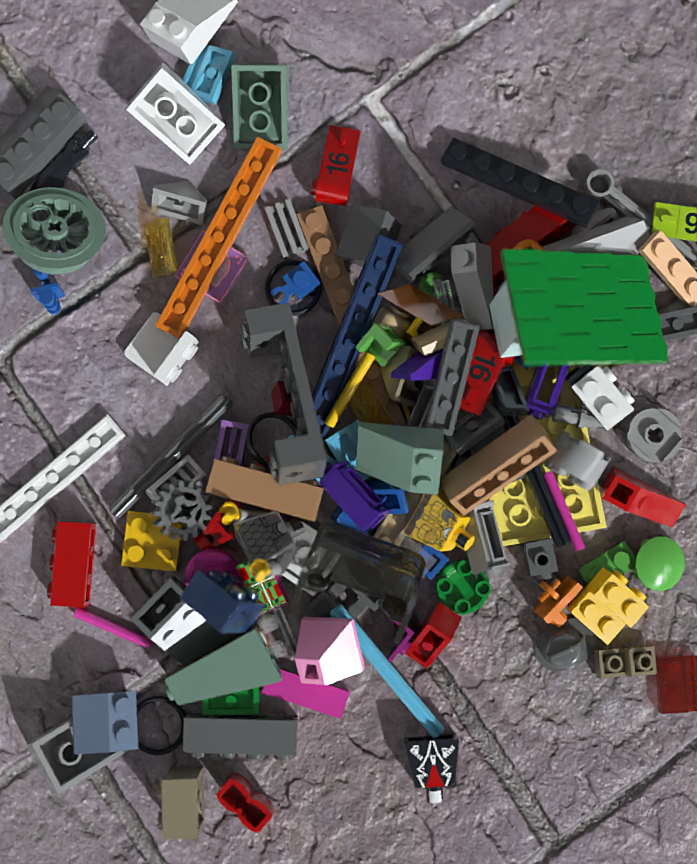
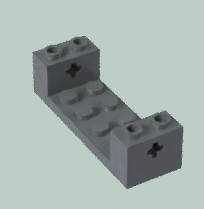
(270, 332)

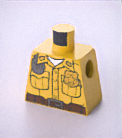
(439, 524)

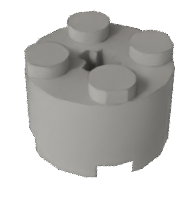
(578, 460)

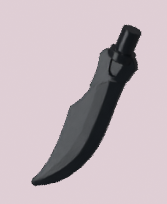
(57, 172)

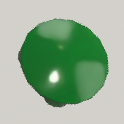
(460, 588)

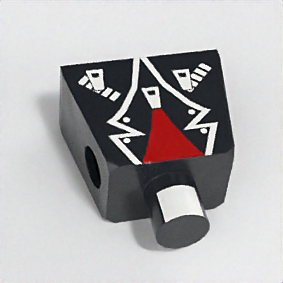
(433, 763)

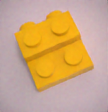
(608, 605)

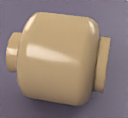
(395, 318)

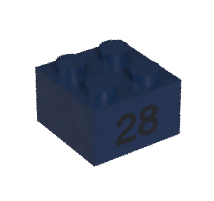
(223, 601)

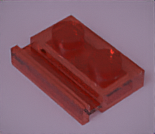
(676, 683)

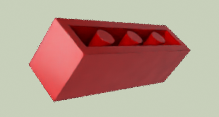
(530, 224)

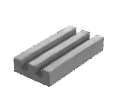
(279, 208)

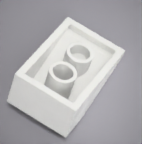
(185, 25)
(175, 114)

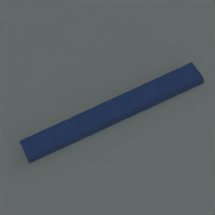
(354, 326)

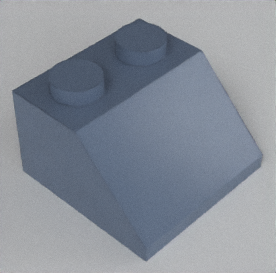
(104, 722)

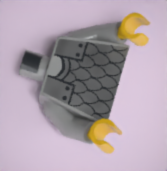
(264, 538)

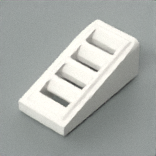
(160, 483)

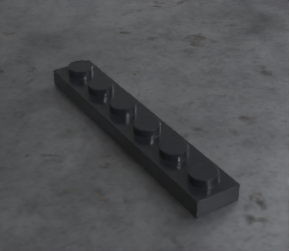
(520, 182)

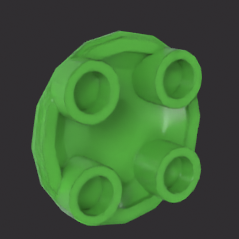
(659, 563)

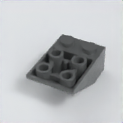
(177, 626)

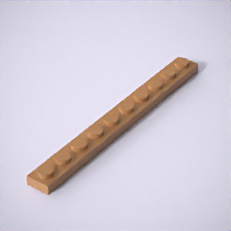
(339, 290)

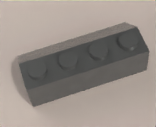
(37, 139)

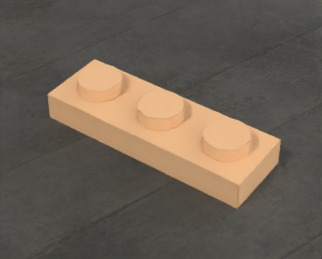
(671, 267)

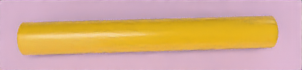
(349, 389)

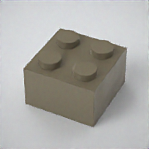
(182, 803)

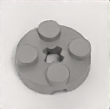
(653, 451)

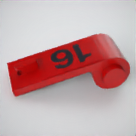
(336, 166)
(482, 373)

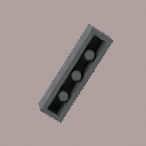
(240, 735)

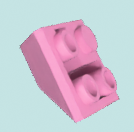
(327, 650)

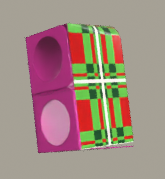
(270, 589)

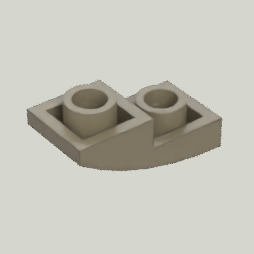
(625, 661)

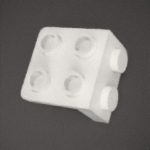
(160, 352)
(604, 397)

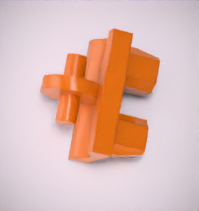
(555, 598)

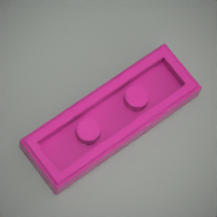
(322, 698)

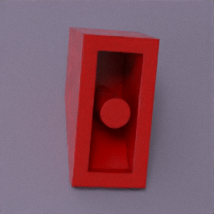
(433, 635)

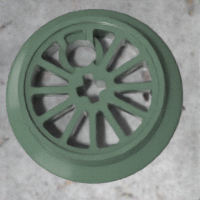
(53, 231)

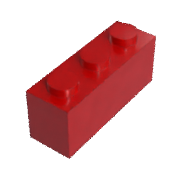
(72, 564)

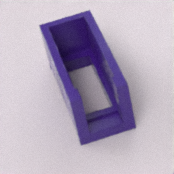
(538, 408)
(353, 495)

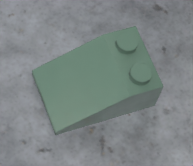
(260, 103)
(401, 455)

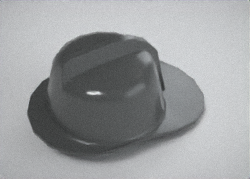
(565, 646)

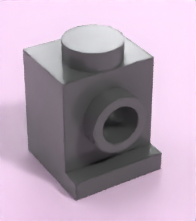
(532, 550)

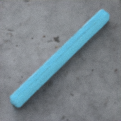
(392, 677)

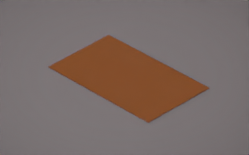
(420, 304)

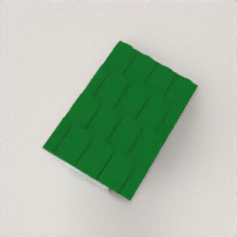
(577, 309)

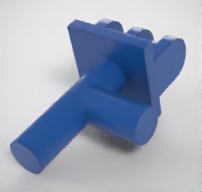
(48, 292)

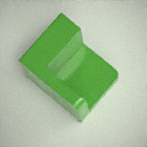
(381, 342)

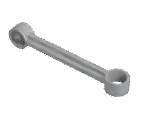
(629, 208)

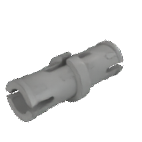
(576, 416)

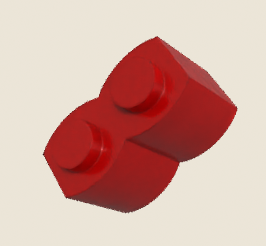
(251, 806)

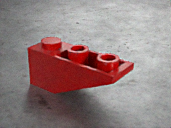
(640, 498)

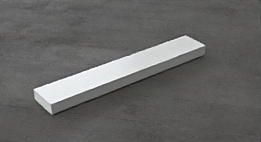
(58, 474)

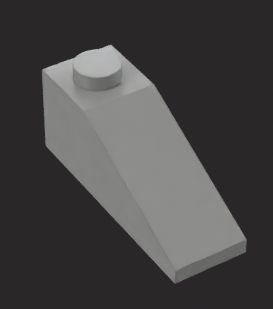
(474, 282)

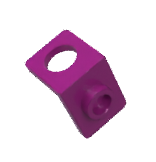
(403, 646)

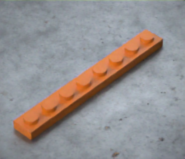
(218, 238)

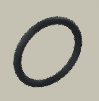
(287, 263)
(251, 427)
(181, 713)

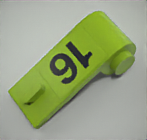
(677, 221)

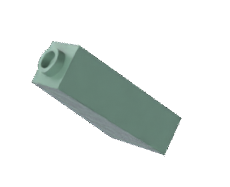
(229, 669)

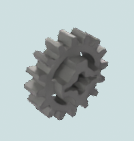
(191, 505)

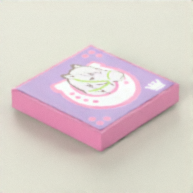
(226, 276)

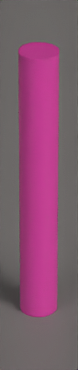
(563, 510)
(113, 627)

